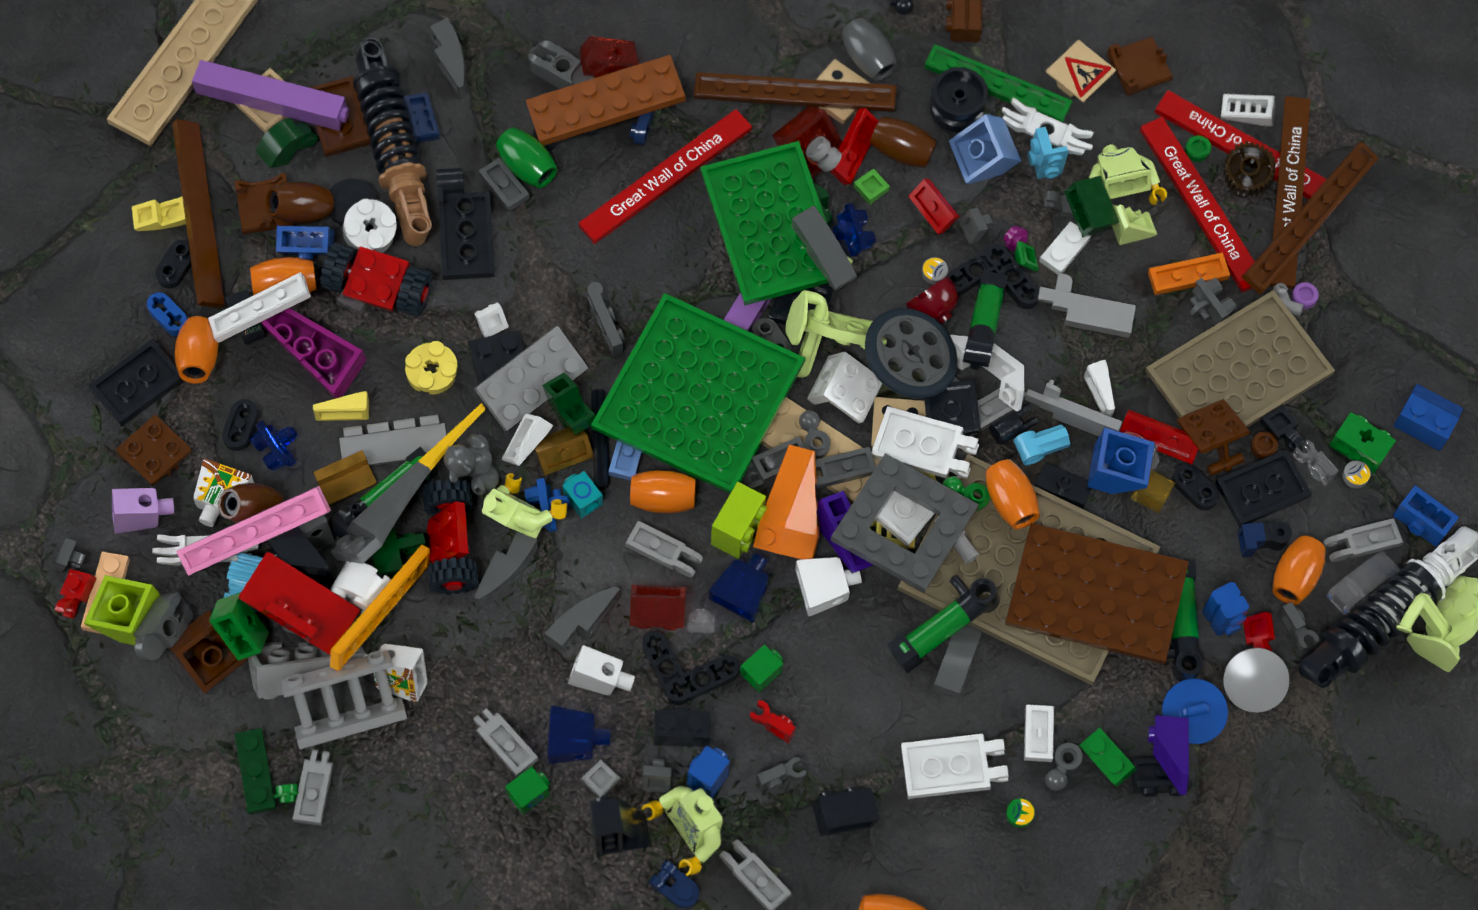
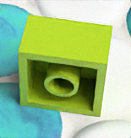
(738, 520)

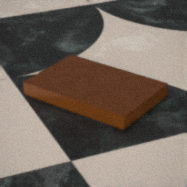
(353, 132)

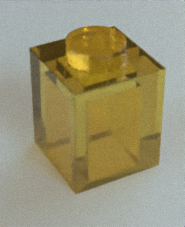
(1156, 492)

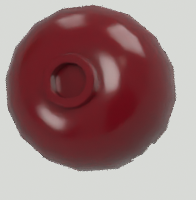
(936, 300)

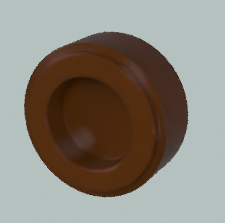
(1263, 445)

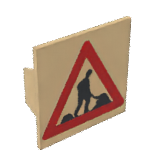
(1080, 71)

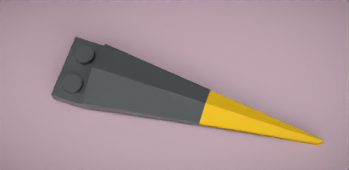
(374, 524)

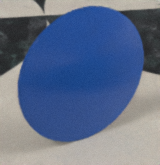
(1201, 704)

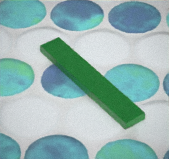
(1002, 84)

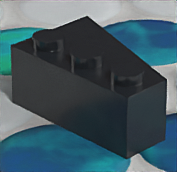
(617, 826)

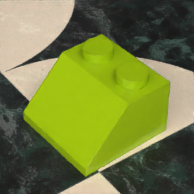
(120, 608)

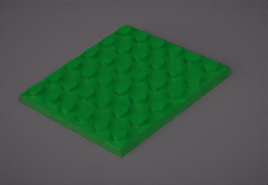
(698, 393)

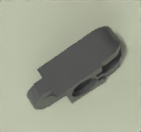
(557, 59)
(162, 626)

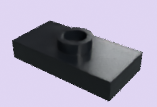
(1063, 485)

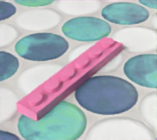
(253, 530)

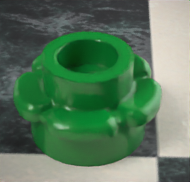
(287, 793)

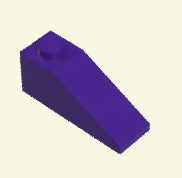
(830, 513)
(1171, 748)

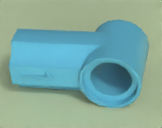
(1034, 446)

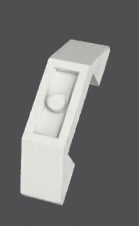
(1003, 367)

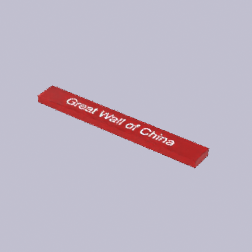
(1220, 133)
(665, 176)
(1198, 199)

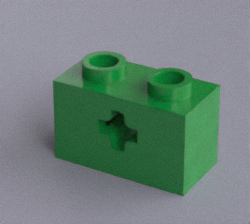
(1349, 441)
(238, 627)

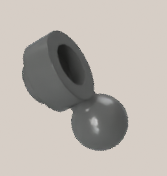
(809, 422)
(1056, 778)

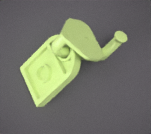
(821, 323)
(1447, 623)

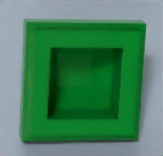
(1026, 256)

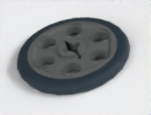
(920, 324)

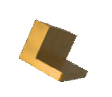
(563, 450)
(345, 478)

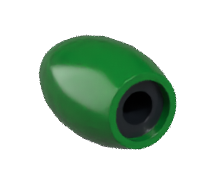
(526, 157)

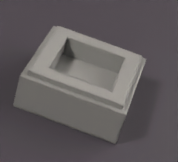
(600, 779)

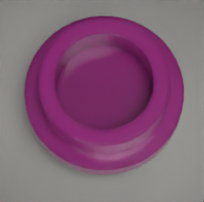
(1015, 235)

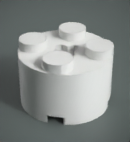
(367, 213)
(359, 584)

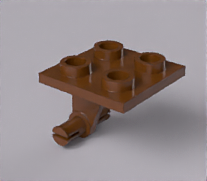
(1215, 428)

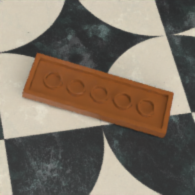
(605, 100)

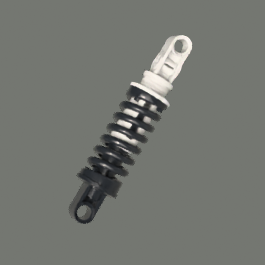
(1386, 608)

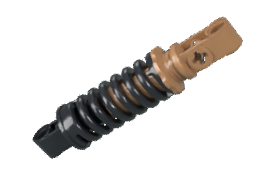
(392, 139)

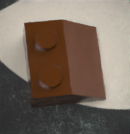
(204, 654)

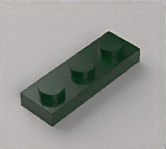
(255, 771)

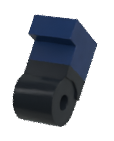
(1263, 535)

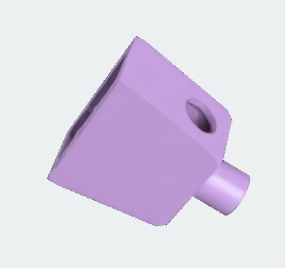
(138, 509)

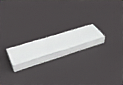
(259, 307)

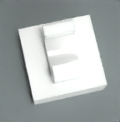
(491, 320)

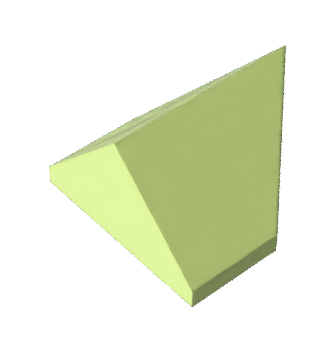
(1132, 225)

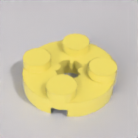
(427, 354)

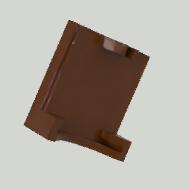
(1139, 65)
(252, 205)
(153, 450)

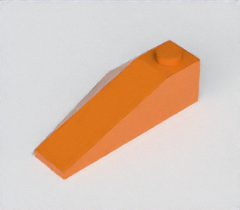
(791, 515)

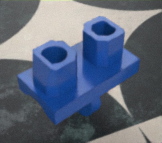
(542, 494)

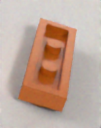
(1185, 273)

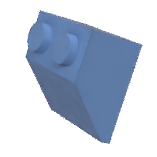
(984, 149)

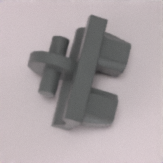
(1207, 303)

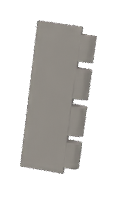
(392, 446)

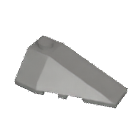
(280, 662)

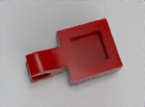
(74, 590)
(1259, 630)
(778, 725)

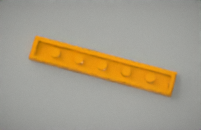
(379, 608)

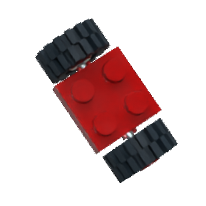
(376, 279)
(448, 537)

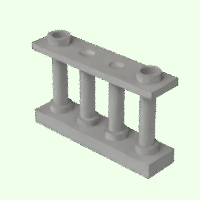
(351, 722)

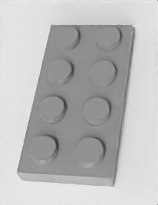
(518, 386)

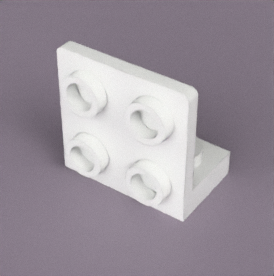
(846, 386)

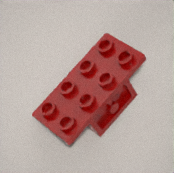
(298, 603)

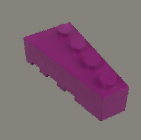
(320, 352)

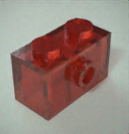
(606, 55)
(657, 607)

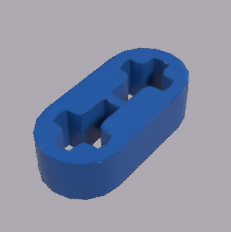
(163, 318)

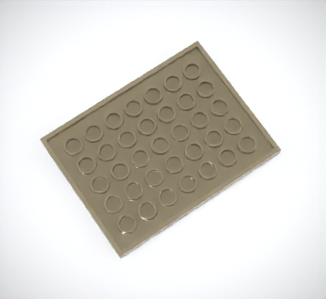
(1000, 561)

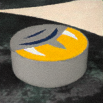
(934, 270)
(1356, 474)

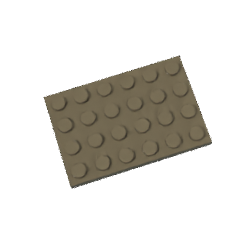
(1248, 360)

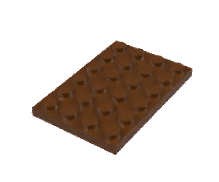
(1097, 593)

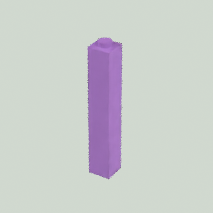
(270, 95)

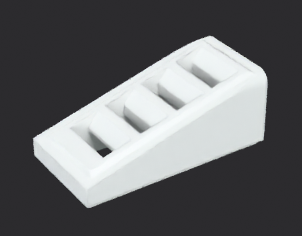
(1257, 101)
(1099, 384)
(526, 438)

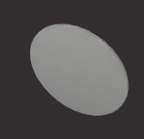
(1256, 680)

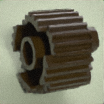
(1247, 183)

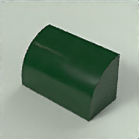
(1091, 206)

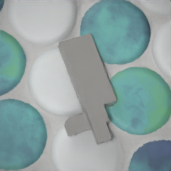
(1088, 311)
(1071, 412)

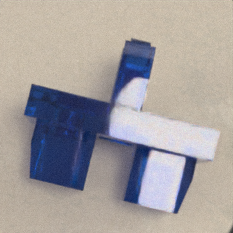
(853, 220)
(277, 441)

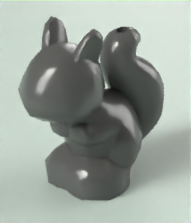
(472, 459)

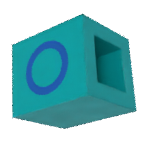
(582, 494)

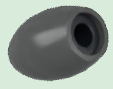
(869, 49)

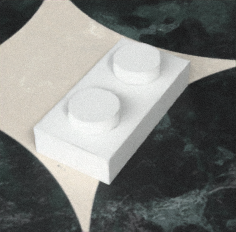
(1064, 249)
(1038, 733)

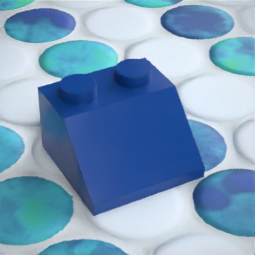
(1428, 417)
(1120, 462)

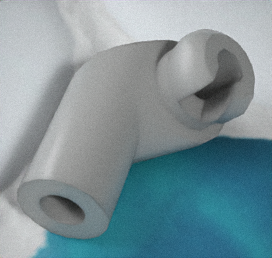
(1294, 307)

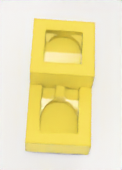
(158, 215)

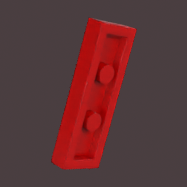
(855, 145)
(1166, 437)

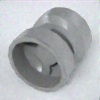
(825, 155)

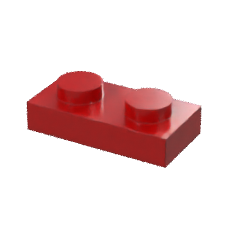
(933, 206)

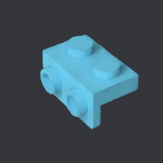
(1046, 161)

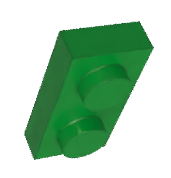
(1108, 757)

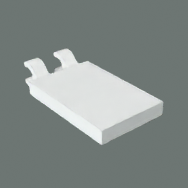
(923, 443)
(951, 765)

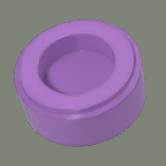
(1305, 294)

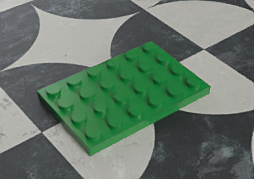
(754, 212)

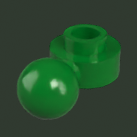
(956, 485)

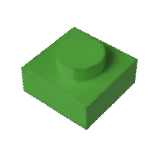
(871, 186)

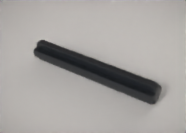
(600, 461)

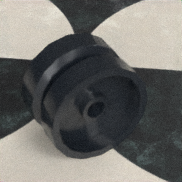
(958, 98)

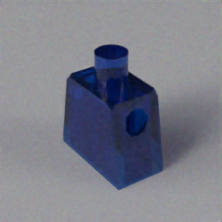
(741, 587)
(573, 735)

